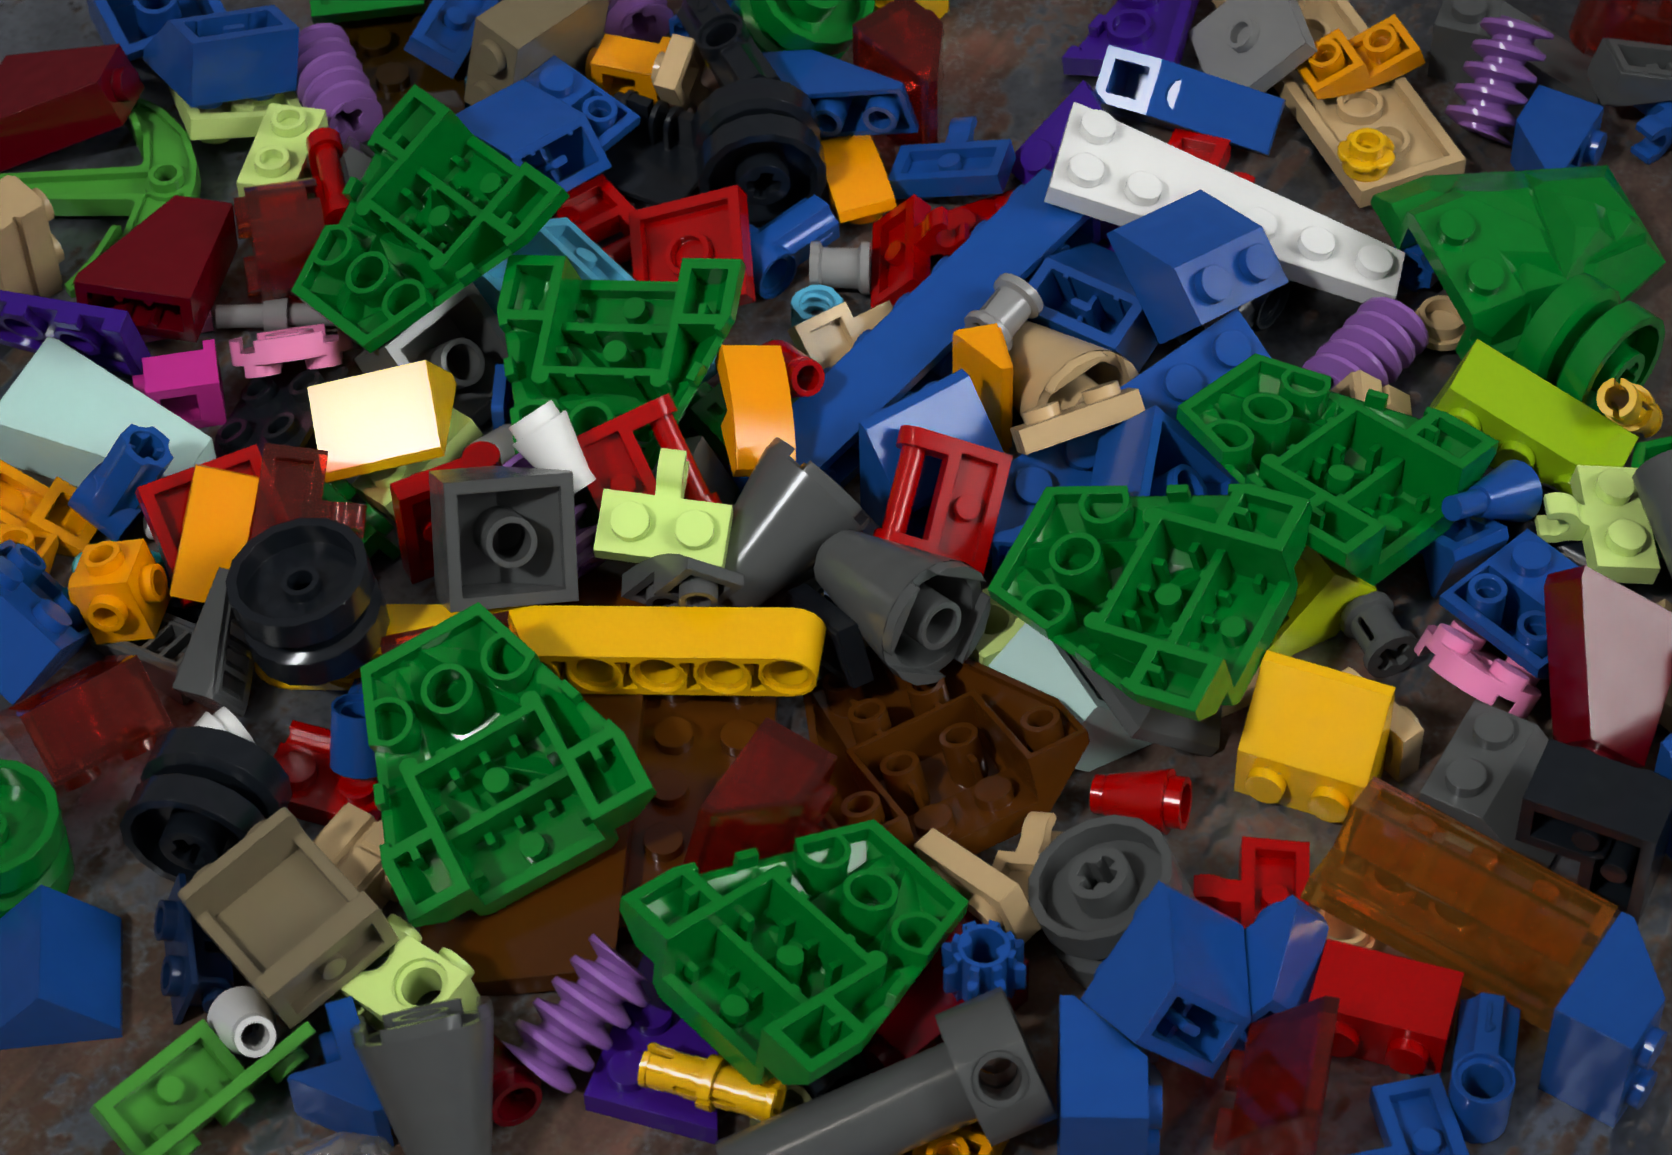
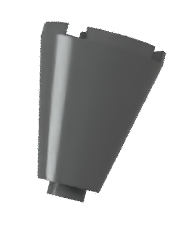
(783, 523)
(906, 601)
(434, 1075)

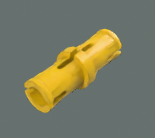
(1628, 400)
(709, 1083)

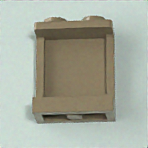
(287, 917)

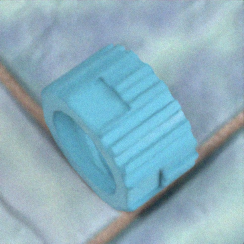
(811, 299)

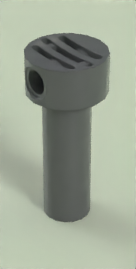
(919, 1095)

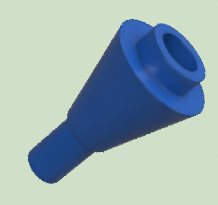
(1505, 494)

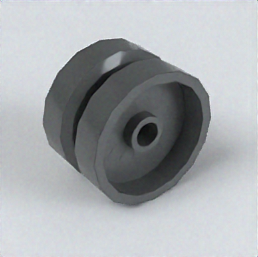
(1093, 883)

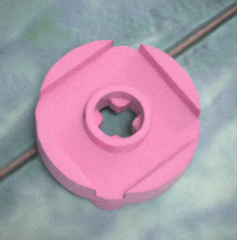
(289, 345)
(1476, 670)

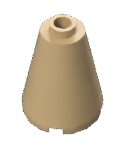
(1060, 367)

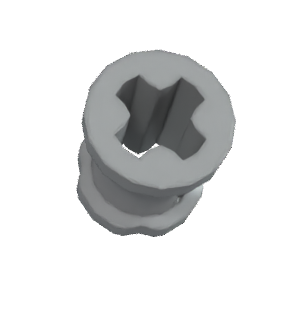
(841, 266)
(1007, 306)

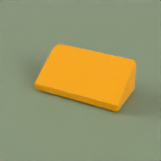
(985, 358)

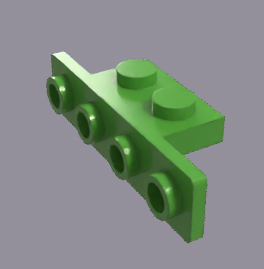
(188, 1088)

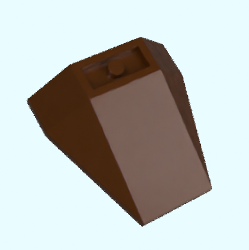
(943, 753)

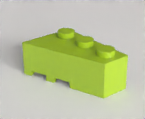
(1531, 418)

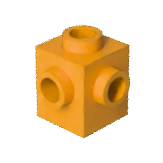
(120, 591)

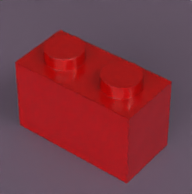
(1389, 1007)

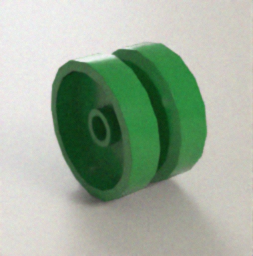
(802, 23)
(1589, 337)
(32, 836)

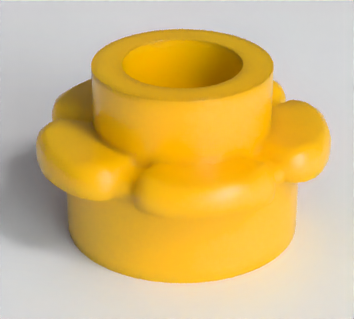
(1366, 155)

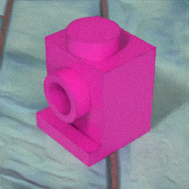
(186, 385)

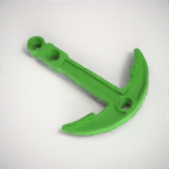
(130, 191)

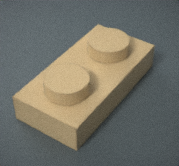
(1101, 408)
(987, 889)

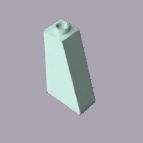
(70, 412)

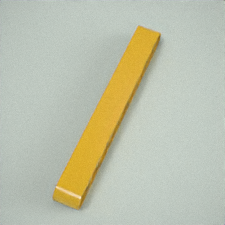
(650, 647)

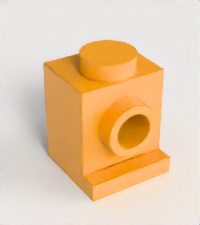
(624, 65)

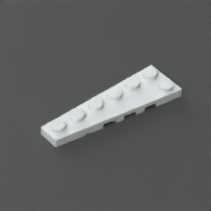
(1125, 174)

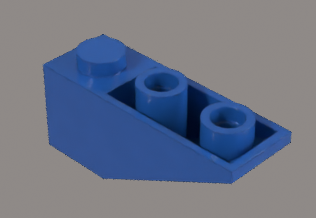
(846, 95)
(1187, 99)

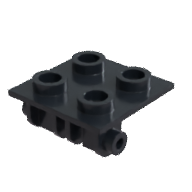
(657, 156)
(274, 412)

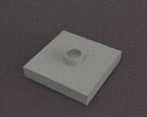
(1253, 41)

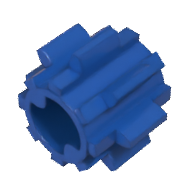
(983, 961)

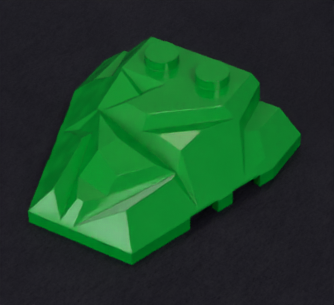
(421, 223)
(1516, 238)
(612, 342)
(1365, 468)
(1159, 590)
(489, 770)
(796, 951)

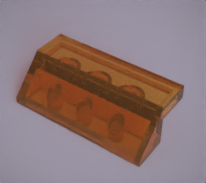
(1459, 901)

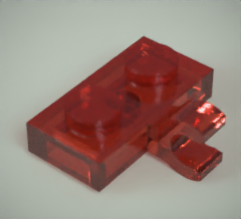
(294, 488)

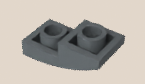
(679, 582)

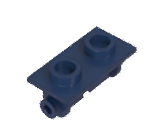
(187, 970)

